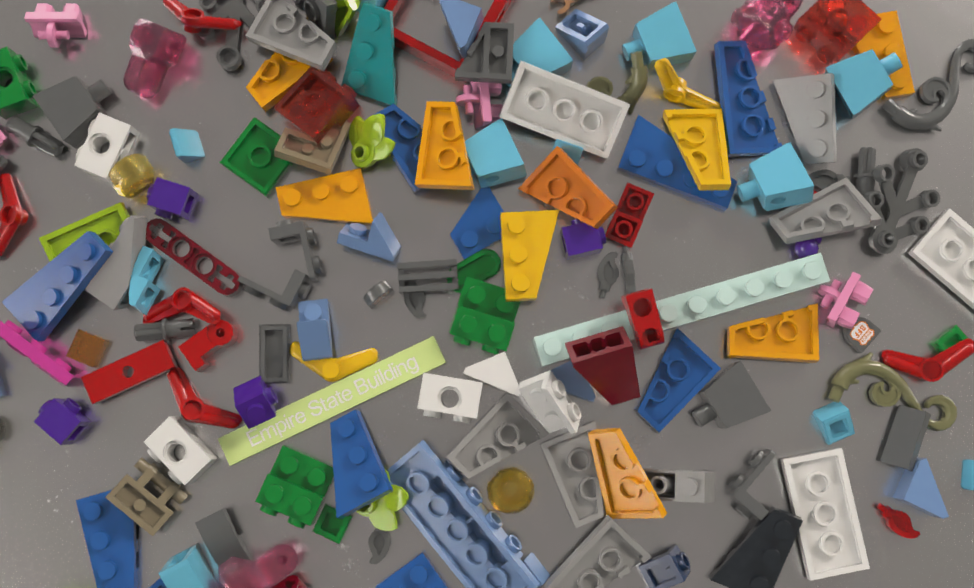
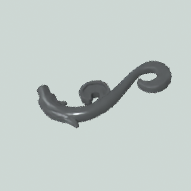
(928, 90)

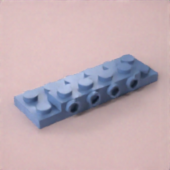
(458, 523)

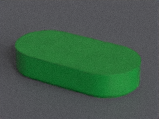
(480, 266)

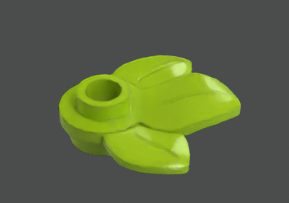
(369, 137)
(383, 510)

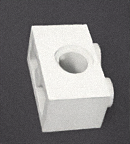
(100, 131)
(435, 386)
(197, 454)

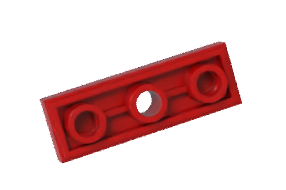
(114, 377)

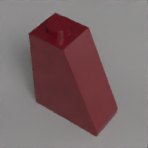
(607, 364)

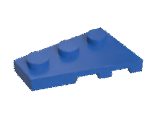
(407, 137)
(677, 380)
(356, 465)

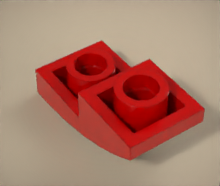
(629, 215)

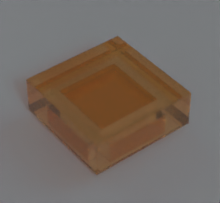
(87, 348)

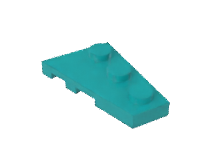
(371, 56)

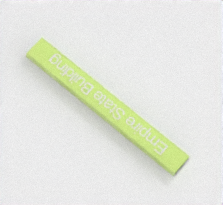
(333, 400)

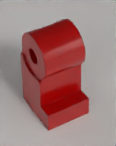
(644, 318)
(208, 342)

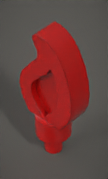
(898, 522)

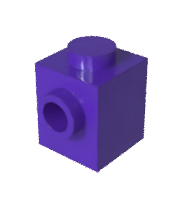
(171, 199)
(581, 239)
(255, 402)
(62, 420)

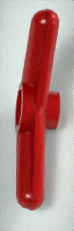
(195, 20)
(11, 213)
(183, 301)
(930, 368)
(194, 409)

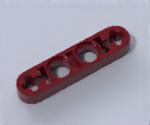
(194, 256)

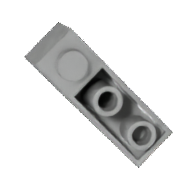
(114, 277)
(683, 485)

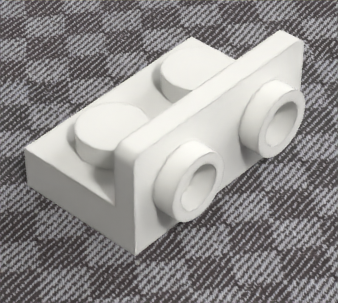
(550, 402)

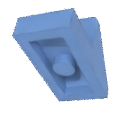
(377, 241)
(314, 330)

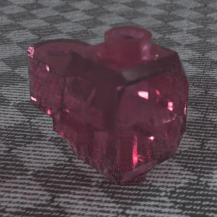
(765, 22)
(153, 52)
(260, 572)

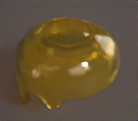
(132, 176)
(510, 491)

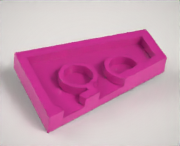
(35, 352)

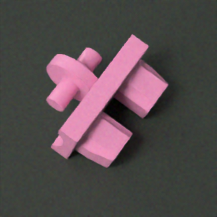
(56, 26)
(477, 102)
(853, 290)

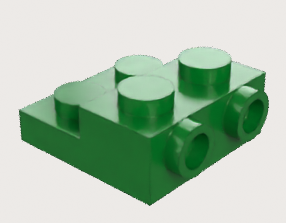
(483, 316)
(296, 487)

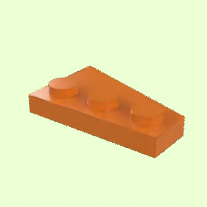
(569, 189)

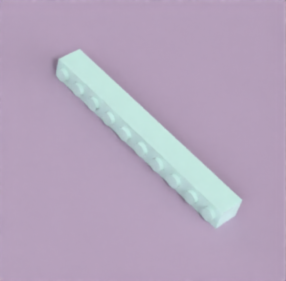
(697, 304)

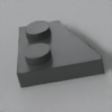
(490, 55)

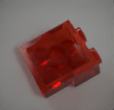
(835, 27)
(317, 103)

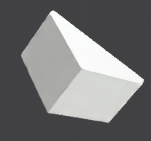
(495, 372)

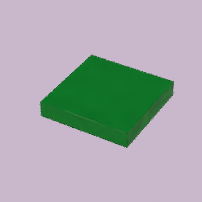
(254, 158)

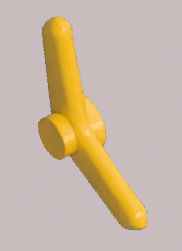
(676, 88)
(337, 368)

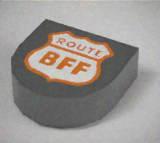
(377, 293)
(861, 335)

